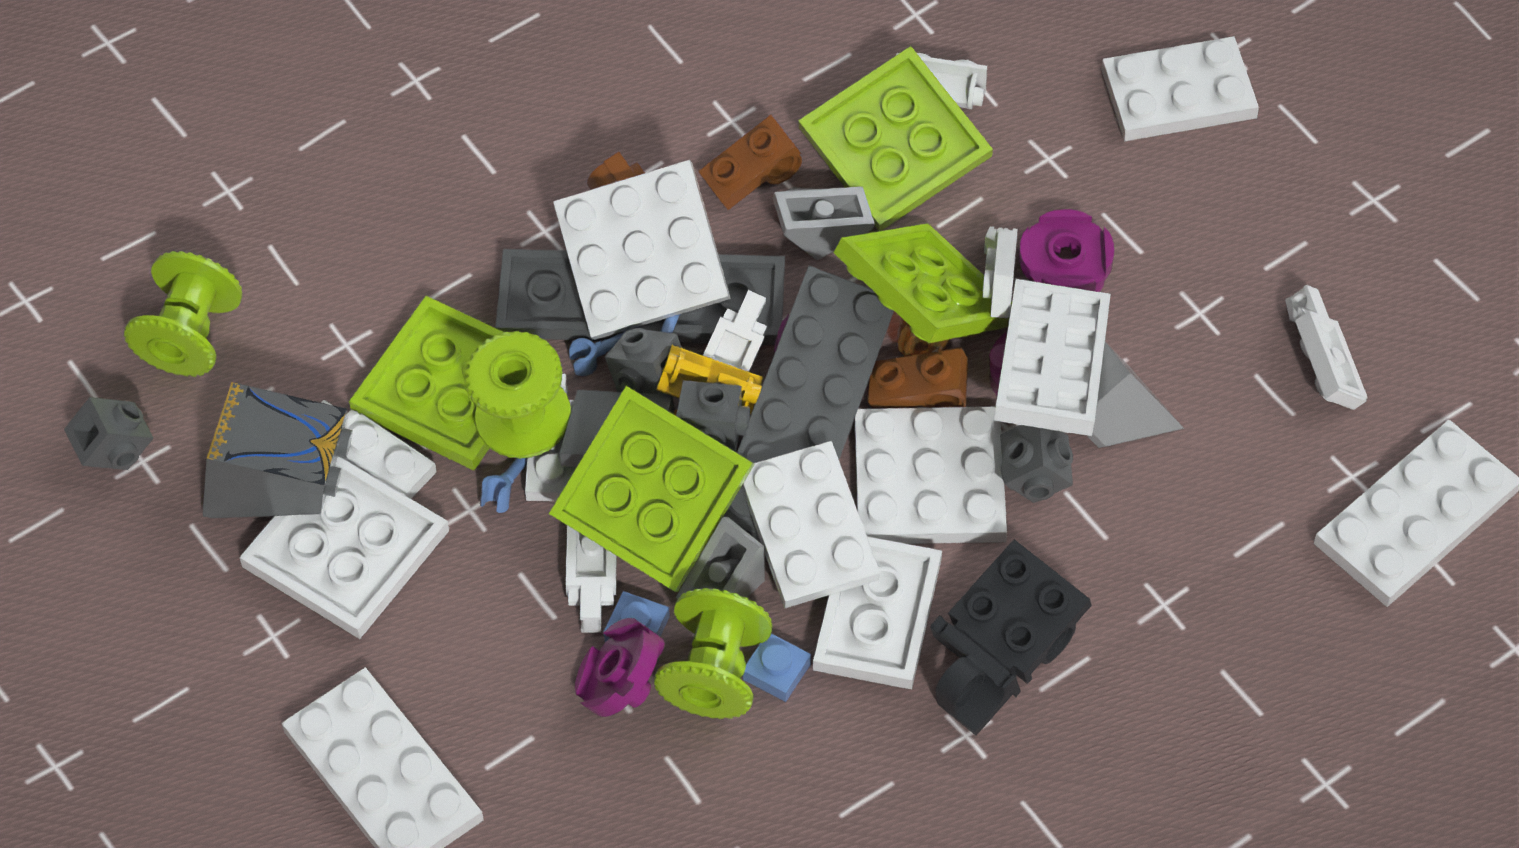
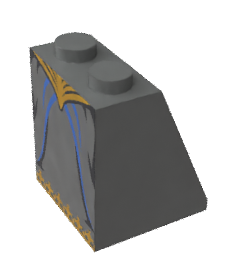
(273, 455)

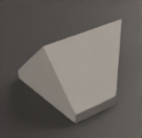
(822, 216)
(1126, 406)
(728, 562)

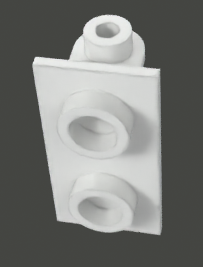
(960, 78)

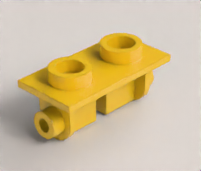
(694, 367)

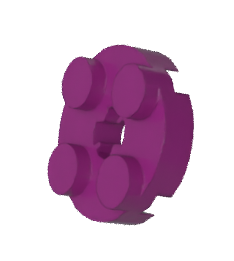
(1071, 230)
(620, 669)

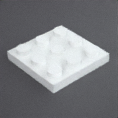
(641, 250)
(930, 475)
(351, 554)

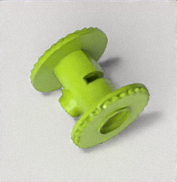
(178, 335)
(517, 394)
(711, 676)

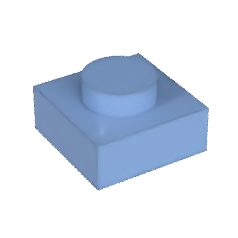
(645, 611)
(777, 667)

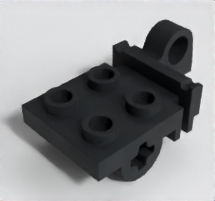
(1004, 630)

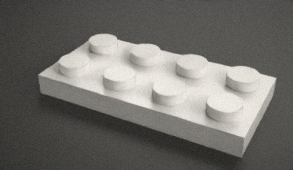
(1053, 357)
(1417, 512)
(381, 767)

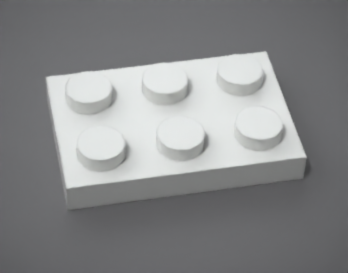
(1179, 88)
(809, 525)
(881, 625)

